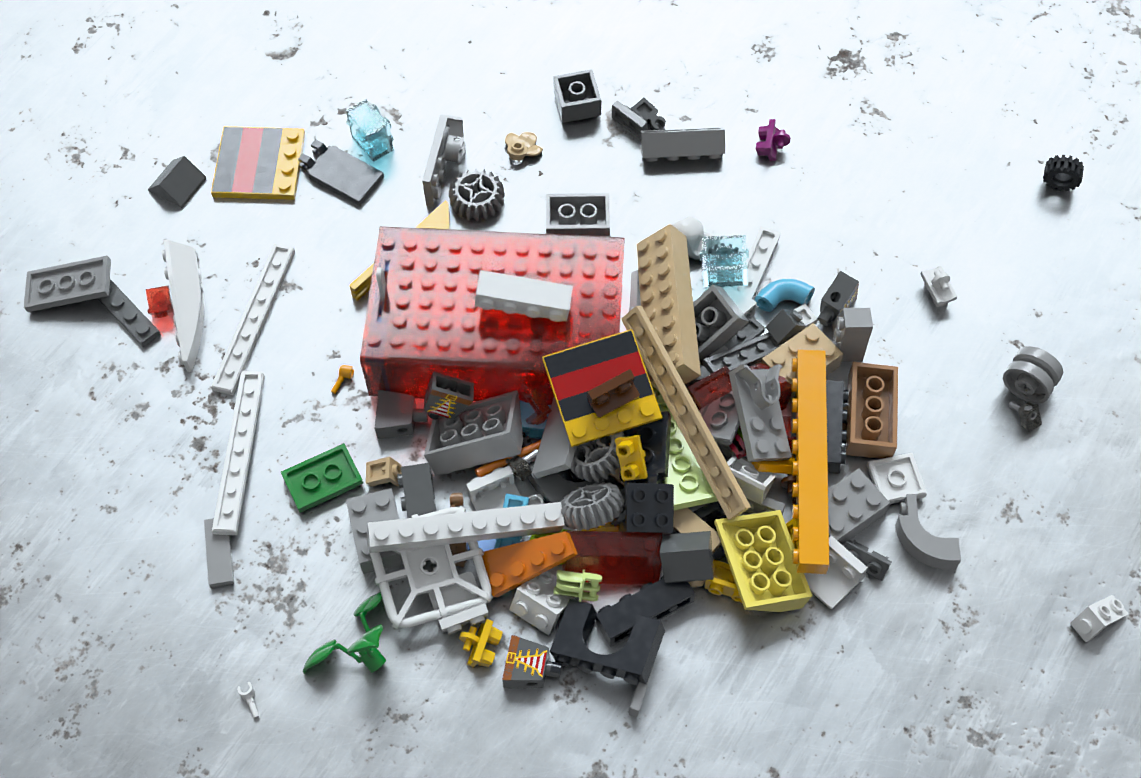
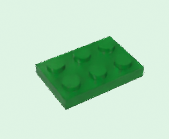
(322, 477)

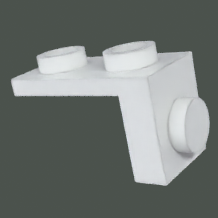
(1097, 617)

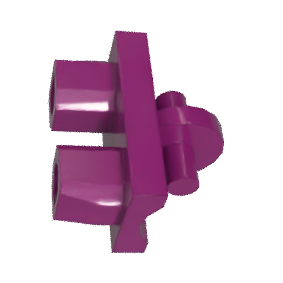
(774, 138)

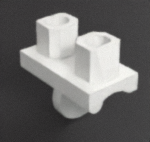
(939, 286)

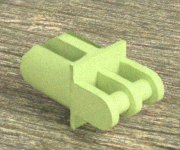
(574, 583)

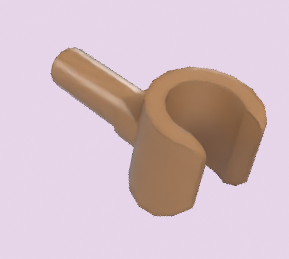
(456, 499)

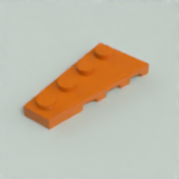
(523, 561)

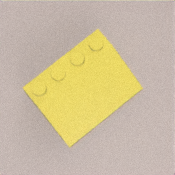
(761, 562)

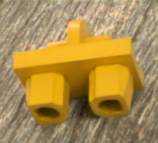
(631, 458)
(485, 634)

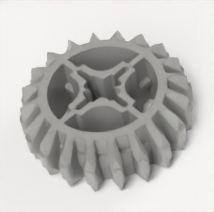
(475, 189)
(599, 461)
(592, 506)

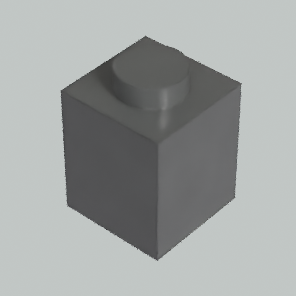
(785, 325)

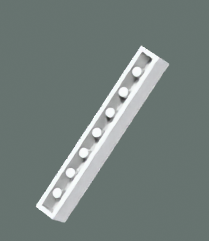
(464, 527)

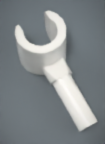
(248, 697)

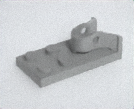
(443, 149)
(760, 413)

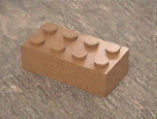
(872, 410)

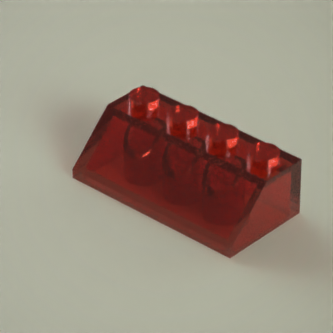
(617, 556)

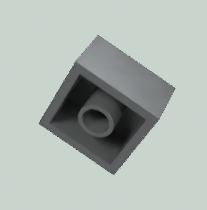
(577, 95)

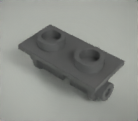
(876, 563)

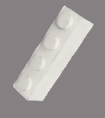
(523, 296)

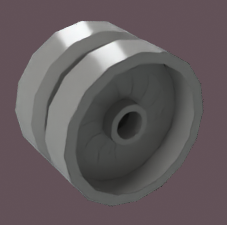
(1033, 374)

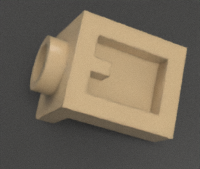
(382, 471)

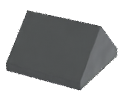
(178, 181)
(687, 557)

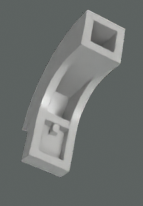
(924, 547)

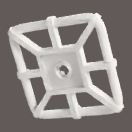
(423, 581)

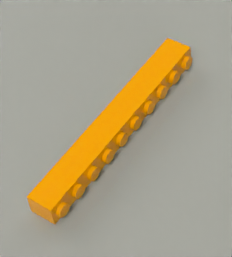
(810, 463)

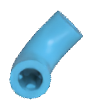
(784, 290)

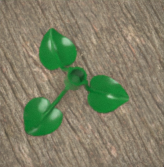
(365, 646)

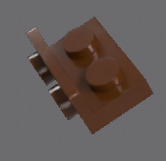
(613, 394)

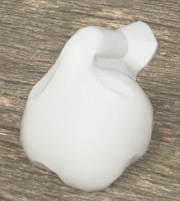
(694, 231)

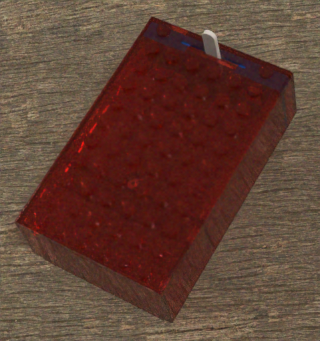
(426, 316)

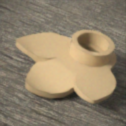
(522, 145)

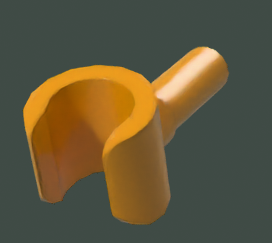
(345, 371)

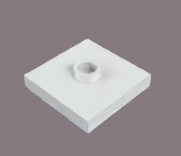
(897, 477)

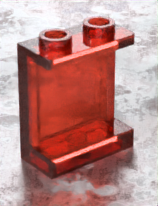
(711, 388)

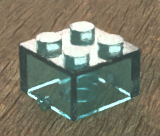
(370, 129)
(724, 260)

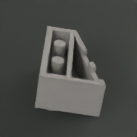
(852, 332)

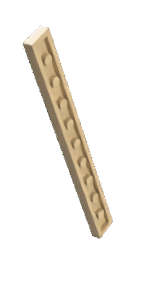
(686, 414)

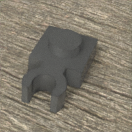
(649, 113)

